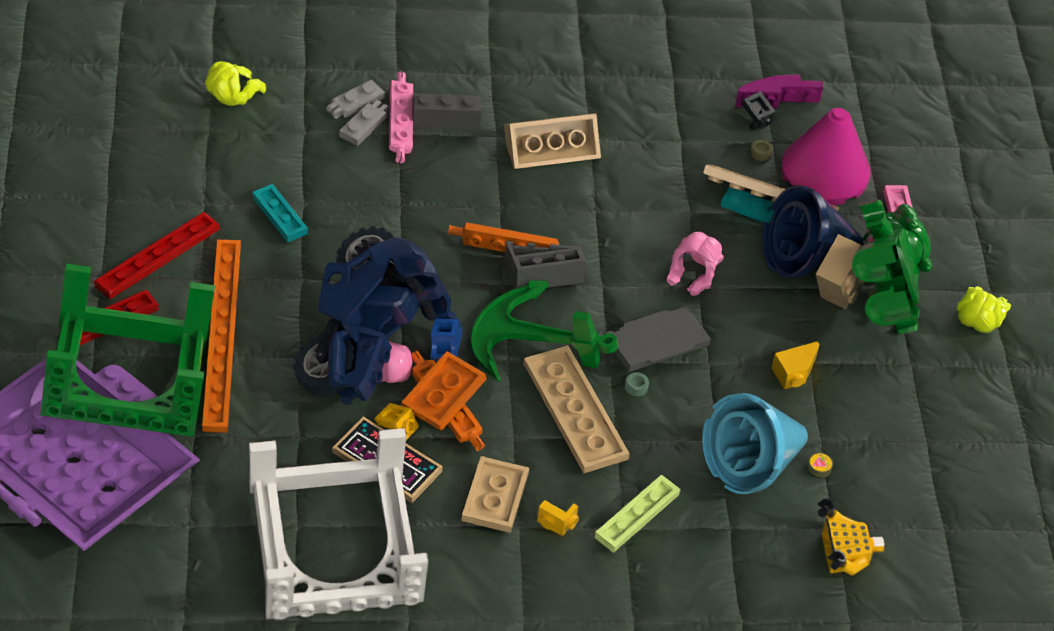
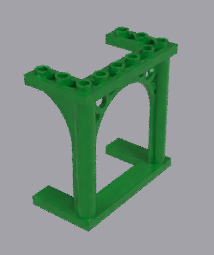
(174, 417)

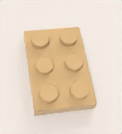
(495, 494)

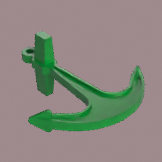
(496, 325)

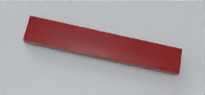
(156, 255)

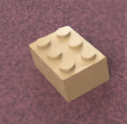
(835, 275)

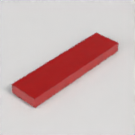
(139, 303)

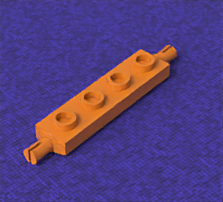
(496, 238)
(463, 423)

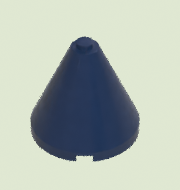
(802, 232)

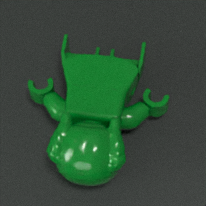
(892, 258)

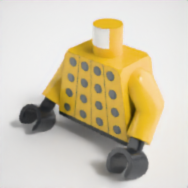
(846, 541)

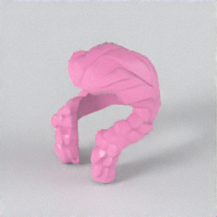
(704, 251)

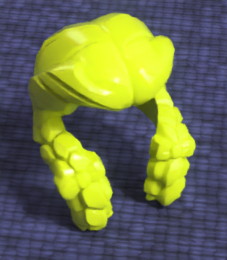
(225, 86)
(982, 310)

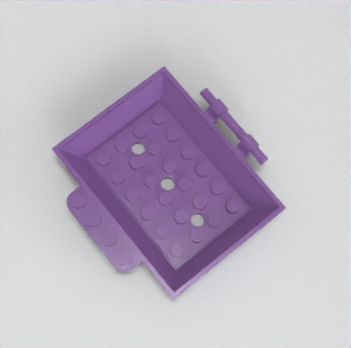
(71, 493)

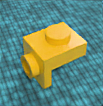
(556, 519)

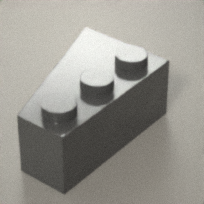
(557, 264)

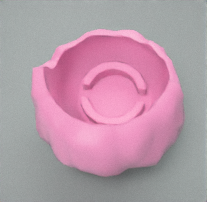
(399, 365)

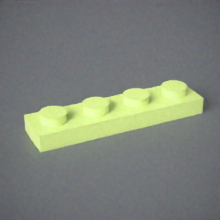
(637, 513)

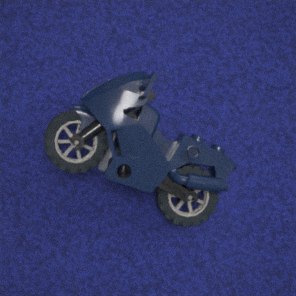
(366, 310)

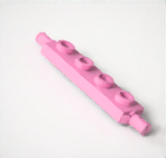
(401, 117)

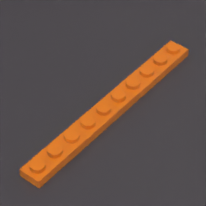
(221, 337)

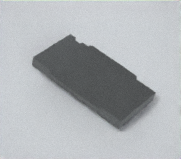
(659, 338)

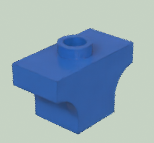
(445, 337)

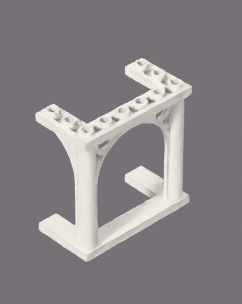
(336, 597)

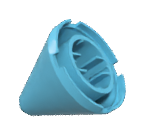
(750, 442)

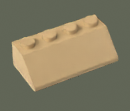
(552, 140)

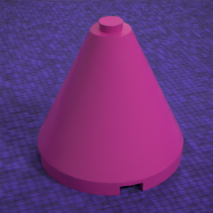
(829, 159)

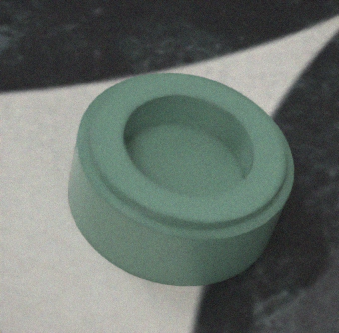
(636, 384)

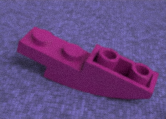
(782, 89)

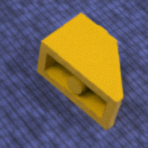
(794, 364)

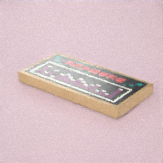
(362, 444)

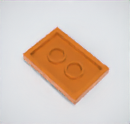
(444, 390)

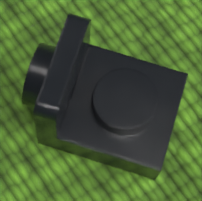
(759, 110)

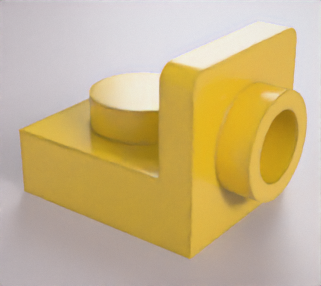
(397, 417)

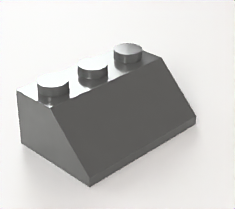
(446, 111)

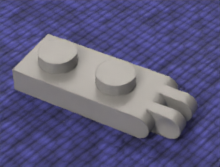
(355, 99)
(364, 122)

